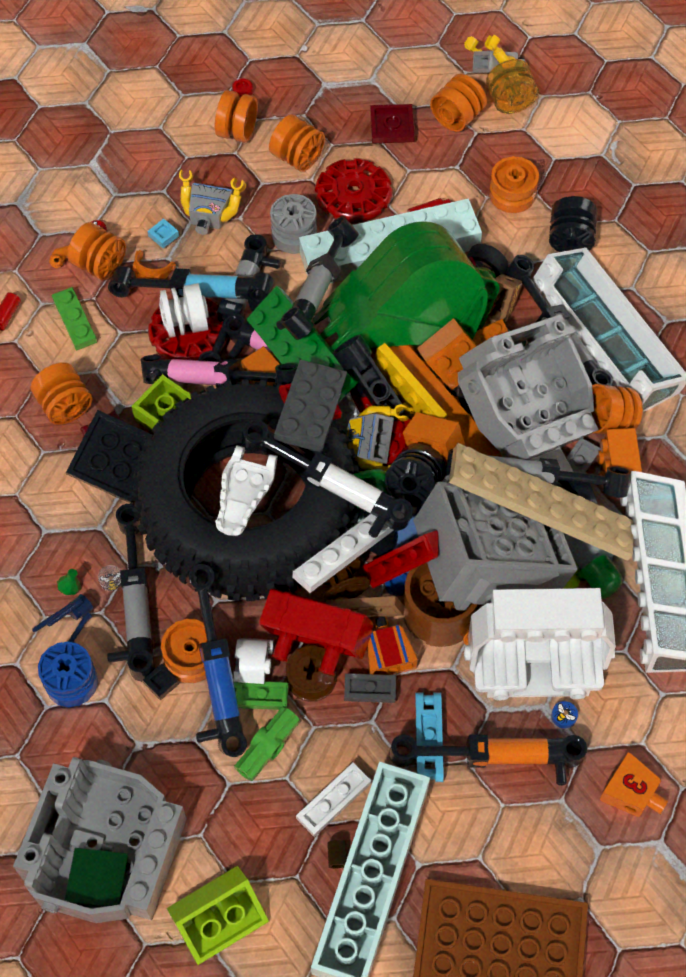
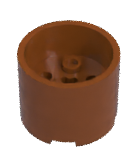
(426, 618)

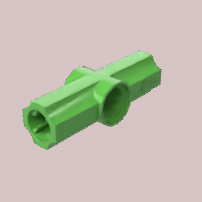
(267, 743)

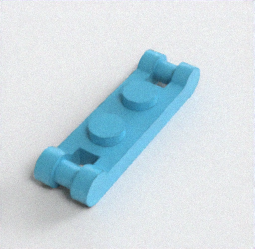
(429, 733)

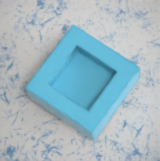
(163, 233)

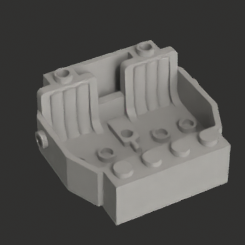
(522, 383)
(489, 548)
(113, 810)

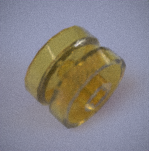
(512, 86)

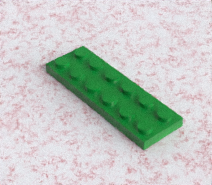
(284, 345)

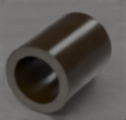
(336, 854)

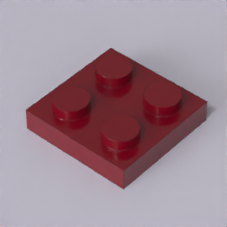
(392, 123)

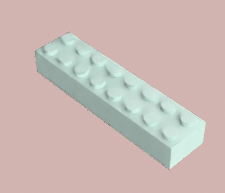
(454, 216)
(371, 874)

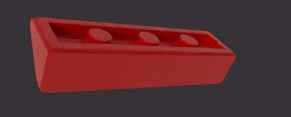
(402, 559)

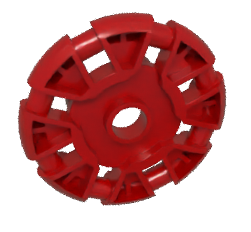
(348, 199)
(189, 341)

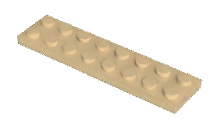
(541, 501)

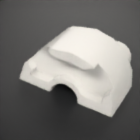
(253, 660)

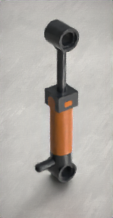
(484, 750)

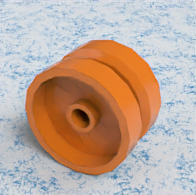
(236, 116)
(514, 184)
(182, 651)

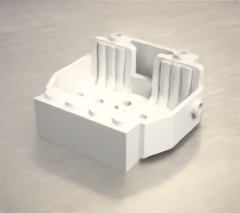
(541, 643)

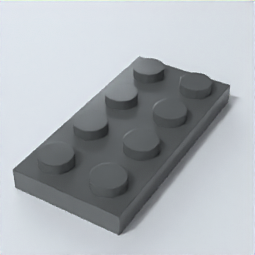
(310, 406)

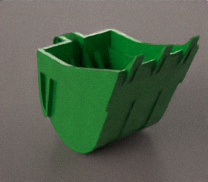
(410, 290)

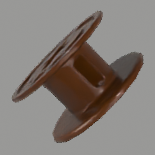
(345, 584)
(297, 672)

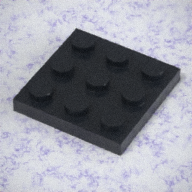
(109, 456)

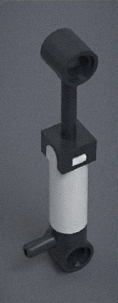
(336, 480)

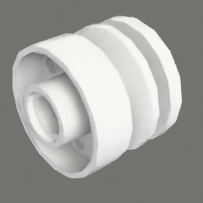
(184, 310)

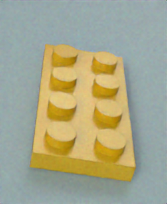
(405, 385)

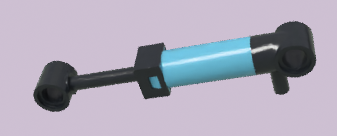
(213, 286)

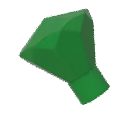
(69, 583)

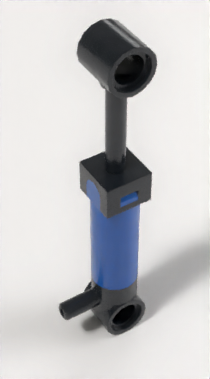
(218, 673)

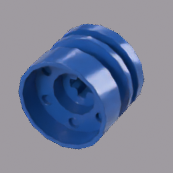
(68, 687)

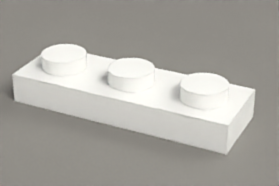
(333, 799)

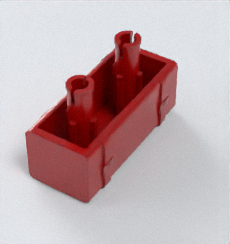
(315, 624)

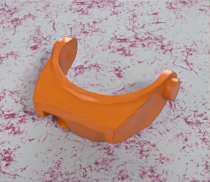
(144, 272)

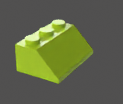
(218, 914)

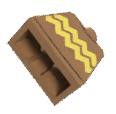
(506, 298)

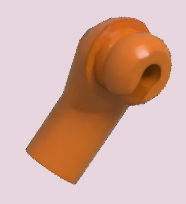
(58, 256)

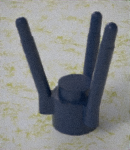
(76, 609)

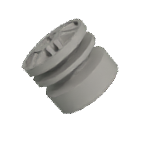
(290, 219)

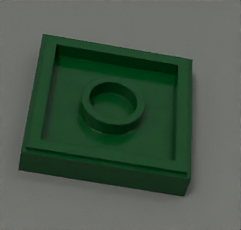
(96, 878)

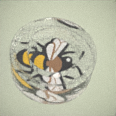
(109, 578)

